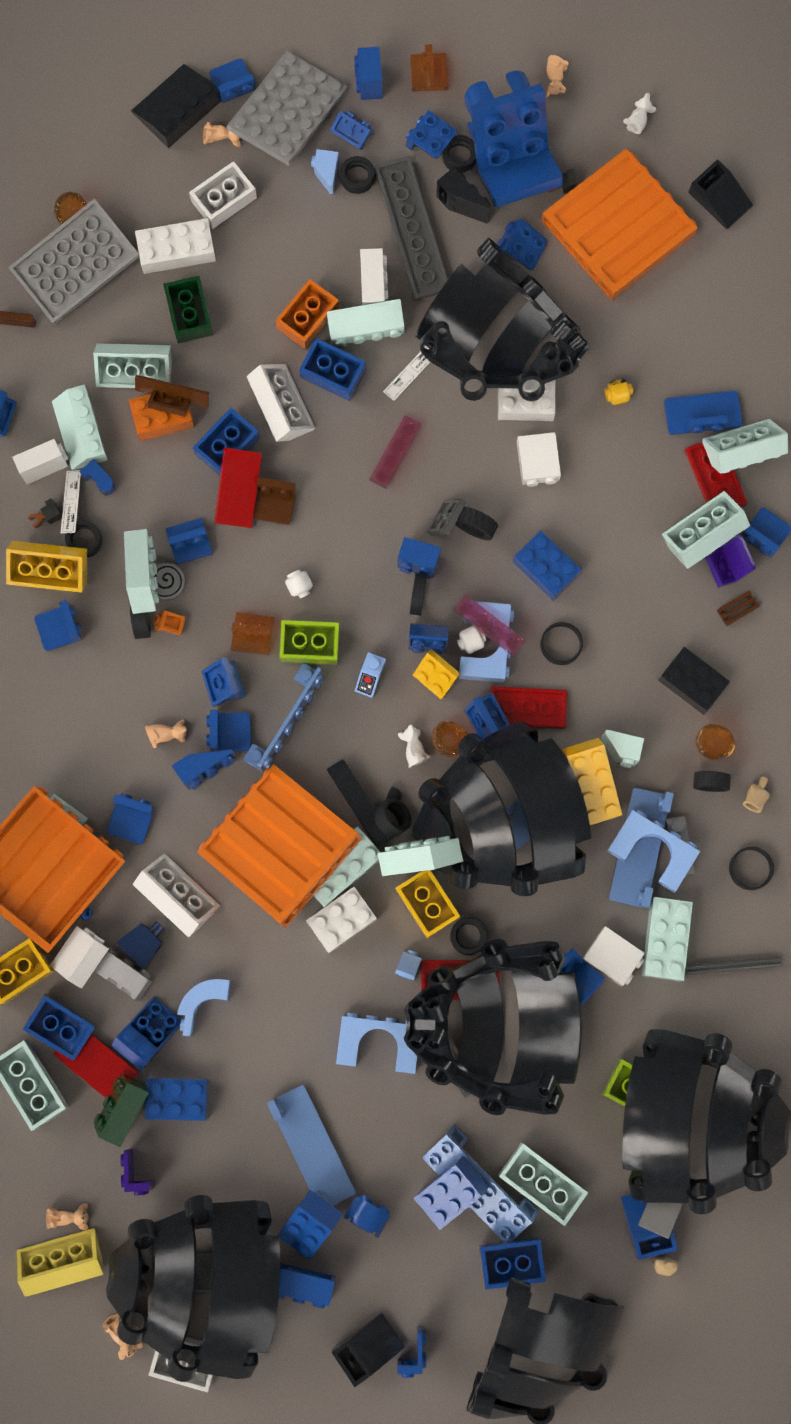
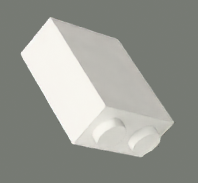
(538, 459)
(41, 461)
(79, 956)
(614, 957)

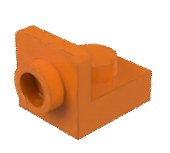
(169, 622)

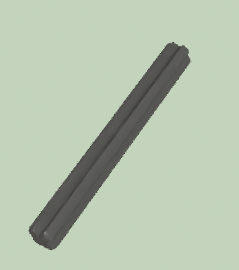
(734, 965)

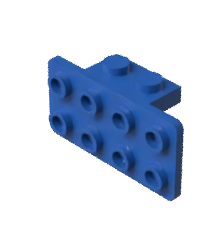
(703, 413)

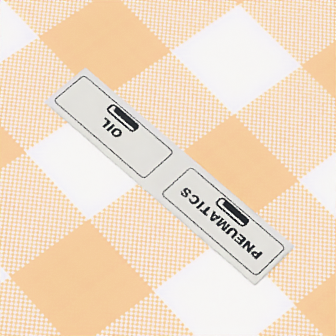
(410, 372)
(70, 501)

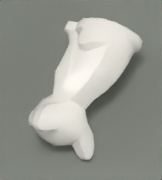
(638, 118)
(414, 752)

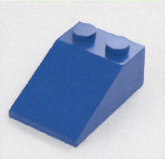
(58, 1027)

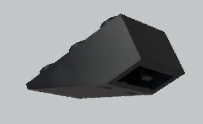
(720, 194)
(462, 197)
(367, 1349)

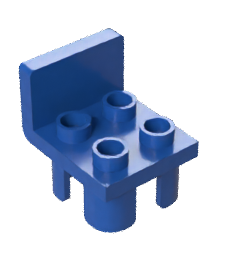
(512, 140)

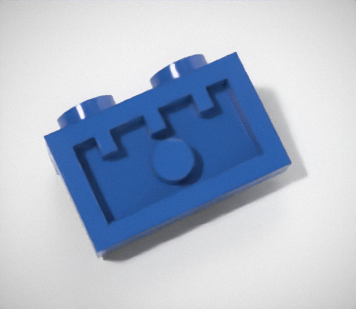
(351, 129)

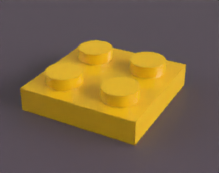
(436, 674)

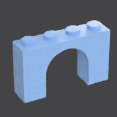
(492, 667)
(681, 853)
(354, 1028)

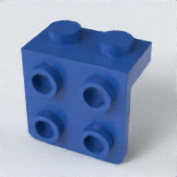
(232, 80)
(430, 135)
(523, 243)
(766, 532)
(58, 627)
(228, 731)
(130, 818)
(587, 977)
(409, 1367)

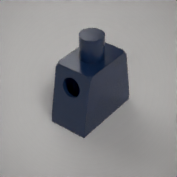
(142, 943)

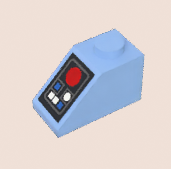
(370, 675)

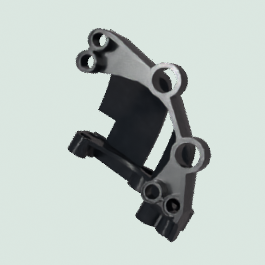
(470, 305)
(548, 798)
(547, 1027)
(660, 1121)
(241, 1294)
(568, 1336)

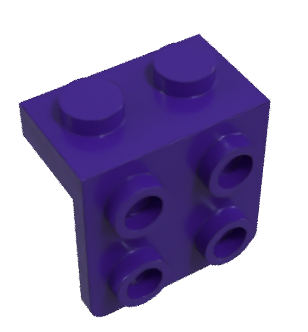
(730, 562)
(127, 1179)

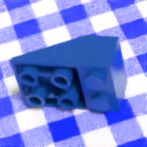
(428, 637)
(197, 767)
(147, 1033)
(644, 1242)

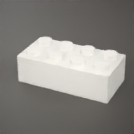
(175, 246)

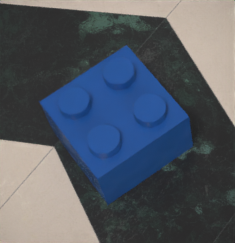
(368, 73)
(418, 557)

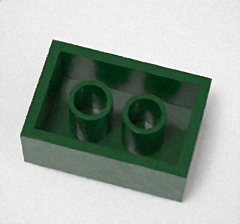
(188, 309)
(120, 1109)

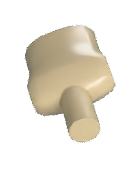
(757, 796)
(665, 1265)

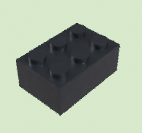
(694, 680)

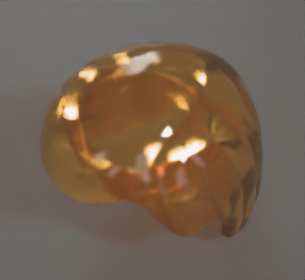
(67, 205)
(447, 737)
(715, 741)

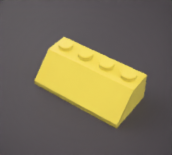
(59, 1262)

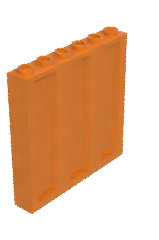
(619, 223)
(279, 845)
(50, 867)

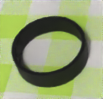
(418, 594)
(561, 624)
(765, 854)

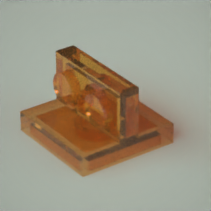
(429, 71)
(252, 633)

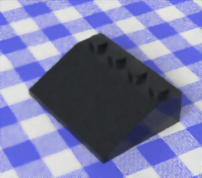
(177, 105)

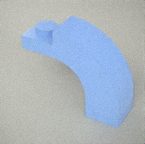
(196, 996)

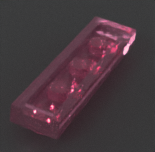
(395, 452)
(489, 625)

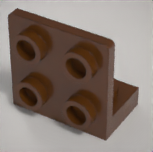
(274, 501)

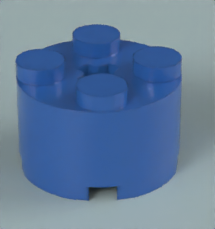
(367, 1216)

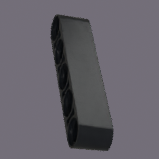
(357, 801)

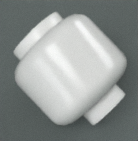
(299, 583)
(471, 640)

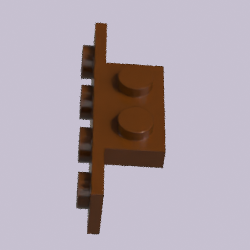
(170, 396)

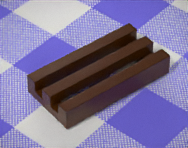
(17, 319)
(750, 600)

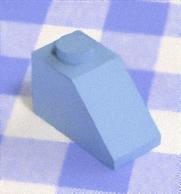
(325, 168)
(408, 965)

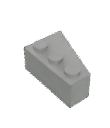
(124, 974)

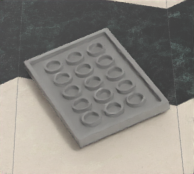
(287, 108)
(74, 261)

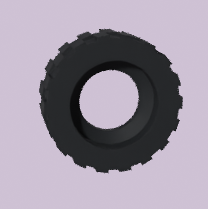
(477, 523)

